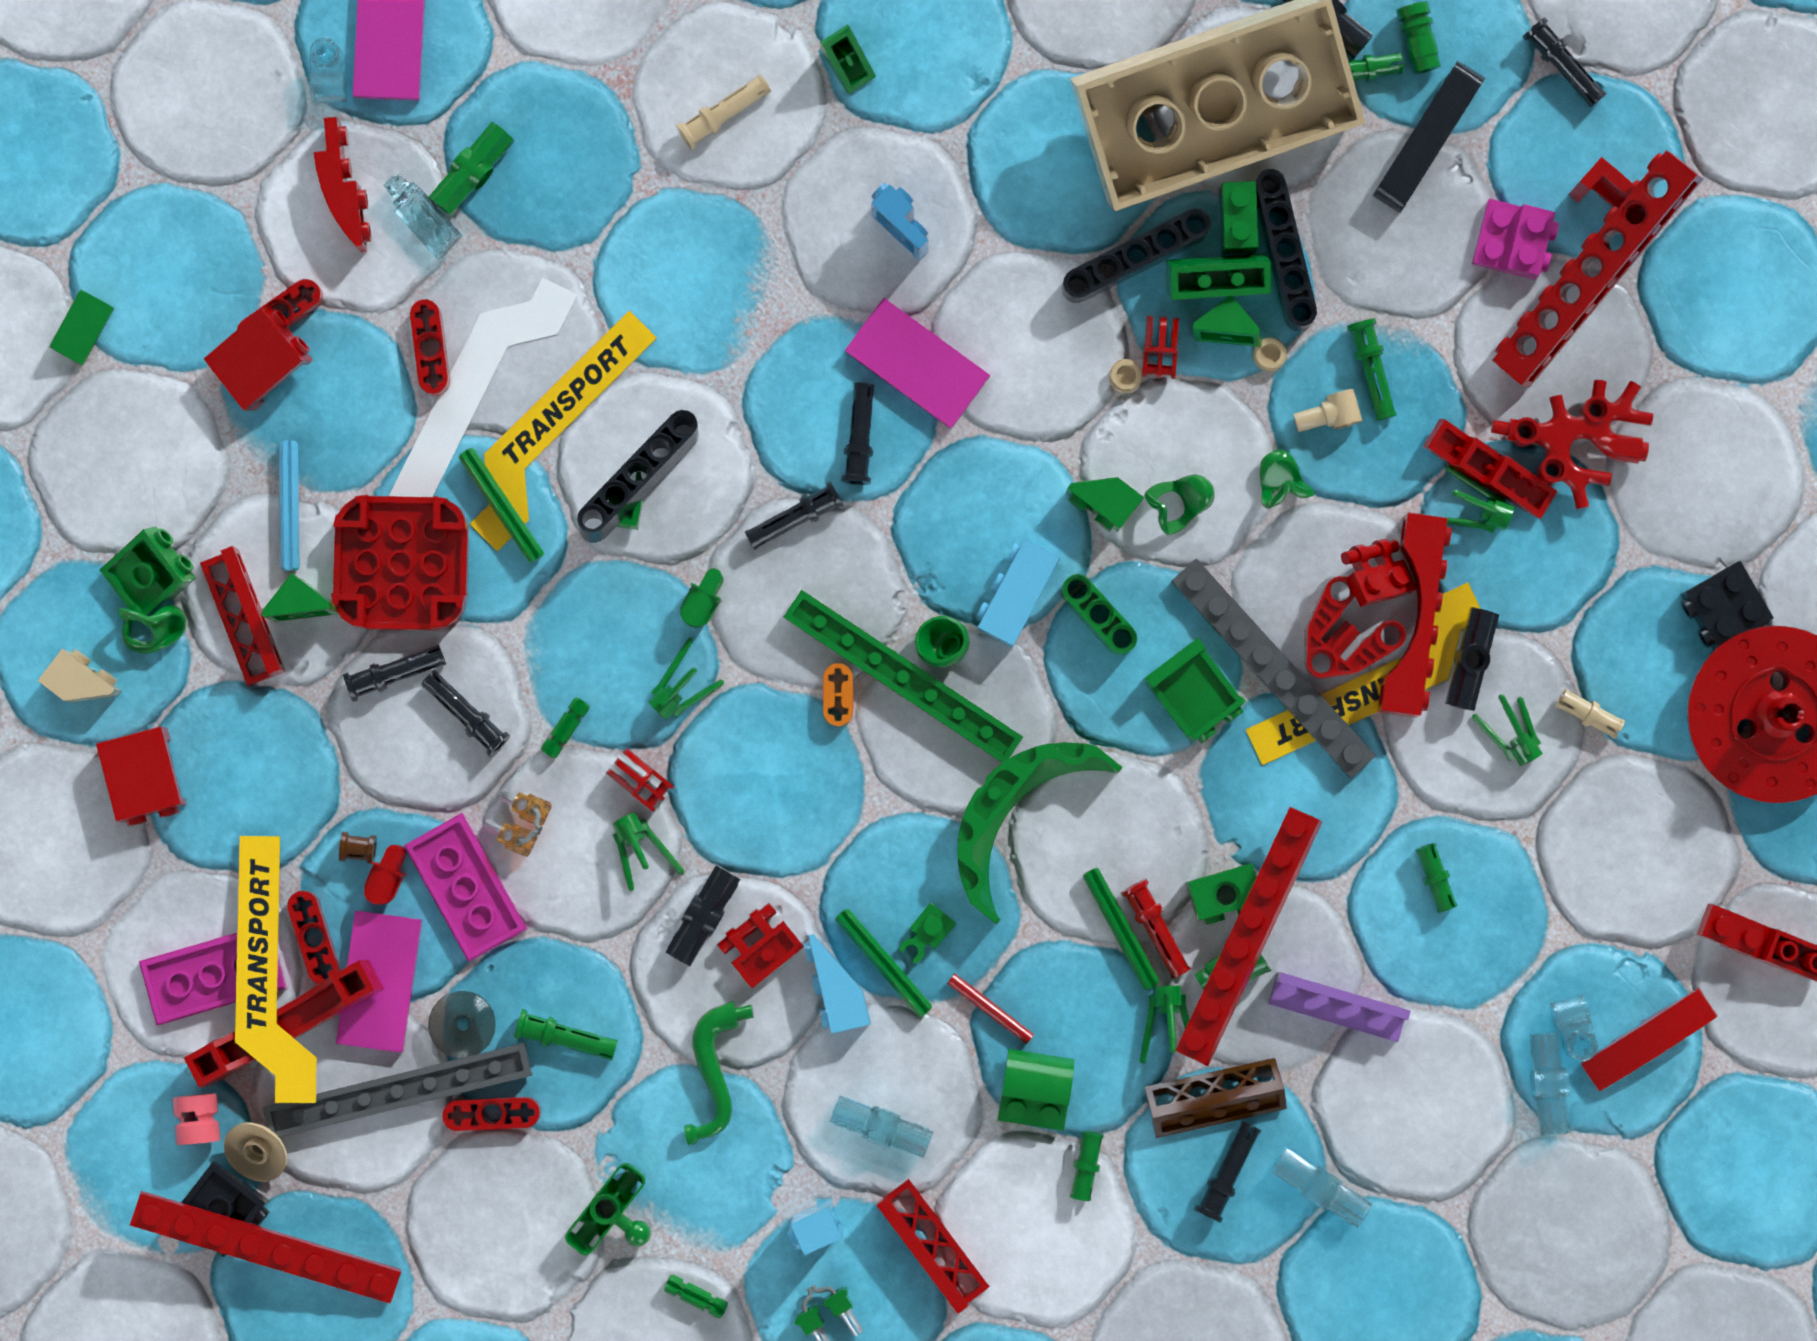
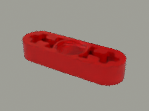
(295, 293)
(434, 322)
(313, 911)
(466, 1106)

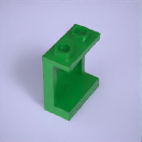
(1195, 692)

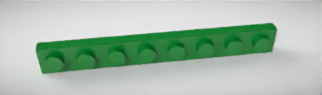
(903, 677)

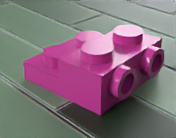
(1515, 239)

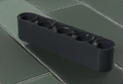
(1428, 136)
(1147, 244)
(1280, 265)
(635, 491)

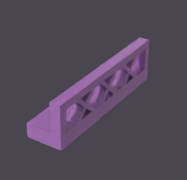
(1338, 1006)

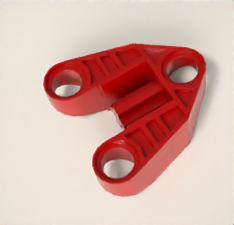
(1368, 651)

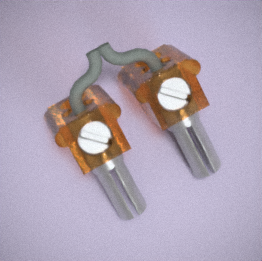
(531, 809)

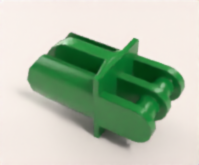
(702, 600)

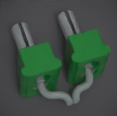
(838, 1303)

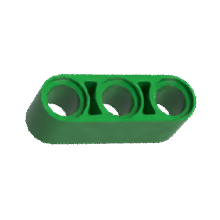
(1092, 599)

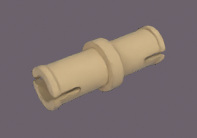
(1590, 713)

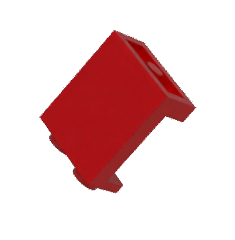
(1609, 185)
(258, 358)
(140, 776)

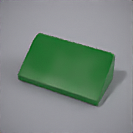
(81, 327)

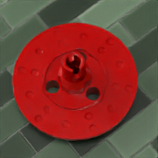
(1735, 687)

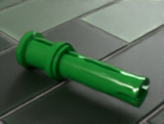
(1385, 408)
(550, 1032)

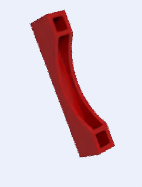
(1422, 547)
(297, 1017)

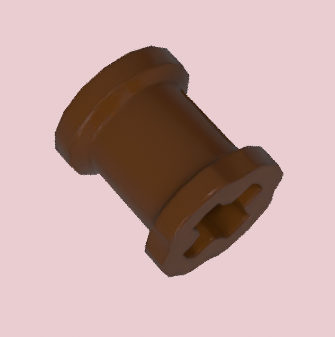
(357, 847)

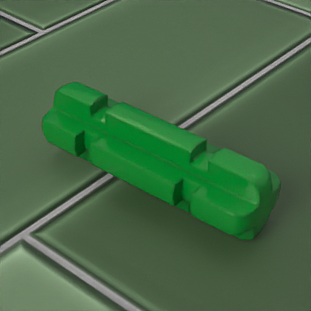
(565, 727)
(695, 1296)

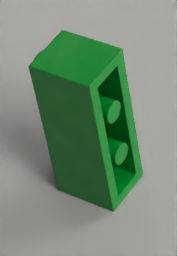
(1218, 276)

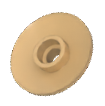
(255, 1152)

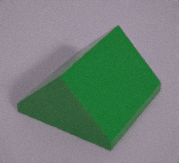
(296, 601)

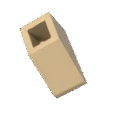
(75, 680)

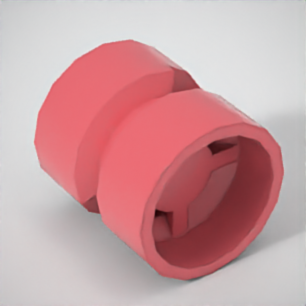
(196, 1131)

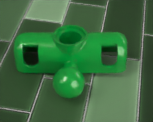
(619, 1192)

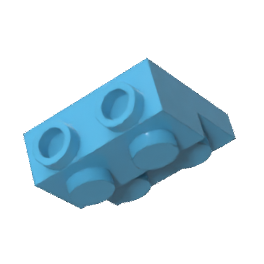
(896, 214)

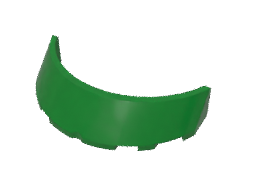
(997, 797)

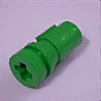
(1419, 36)

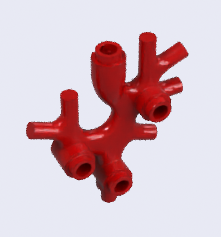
(1564, 429)

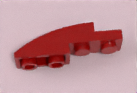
(342, 196)
(1759, 941)

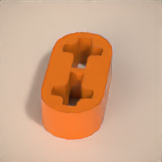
(846, 694)

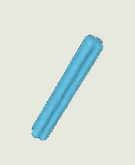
(289, 505)

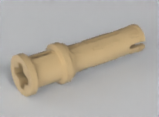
(711, 118)

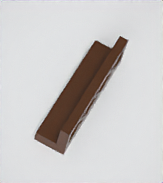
(1218, 1103)

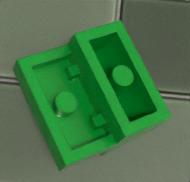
(1036, 1089)

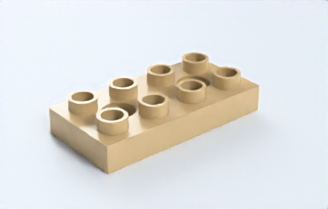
(1217, 101)

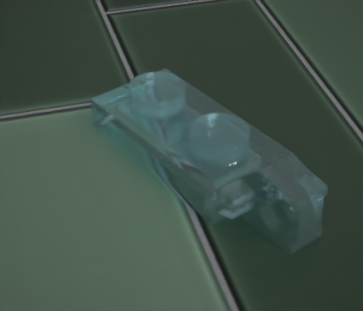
(422, 216)

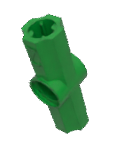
(471, 168)

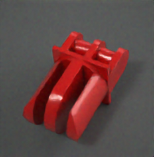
(1160, 351)
(657, 794)
(385, 876)

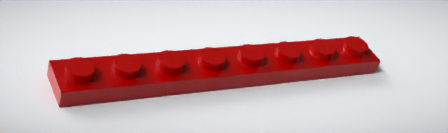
(1249, 936)
(265, 1247)

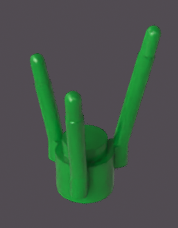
(1494, 511)
(667, 699)
(1525, 744)
(630, 830)
(1168, 1001)

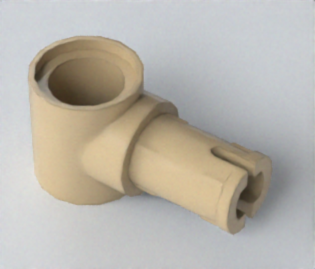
(1337, 411)

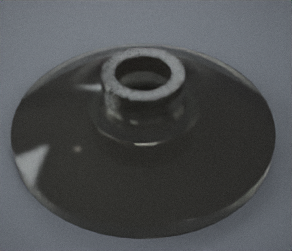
(444, 1024)

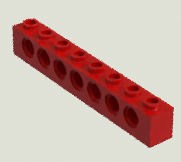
(1549, 342)

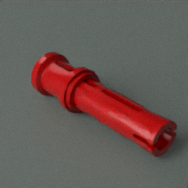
(1149, 914)

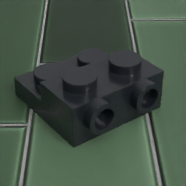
(1725, 605)
(228, 1196)

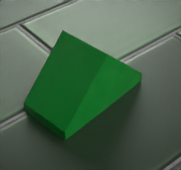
(847, 59)
(1227, 325)

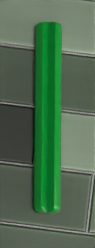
(501, 505)
(1121, 928)
(883, 962)

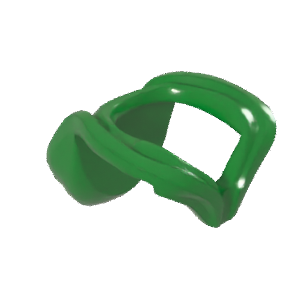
(1281, 473)
(1195, 493)
(166, 625)

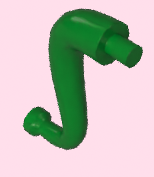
(712, 1023)

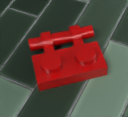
(1381, 582)
(767, 953)

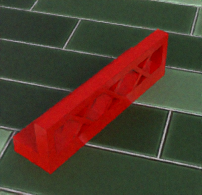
(252, 611)
(922, 1253)

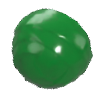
(942, 641)

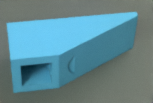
(842, 996)

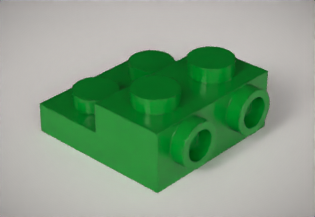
(148, 571)

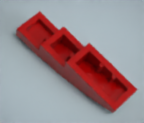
(1490, 468)
(1649, 1039)

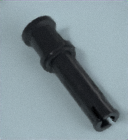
(1554, 50)
(858, 449)
(807, 509)
(379, 677)
(476, 722)
(1221, 1186)

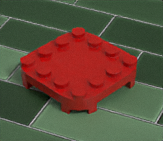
(400, 563)

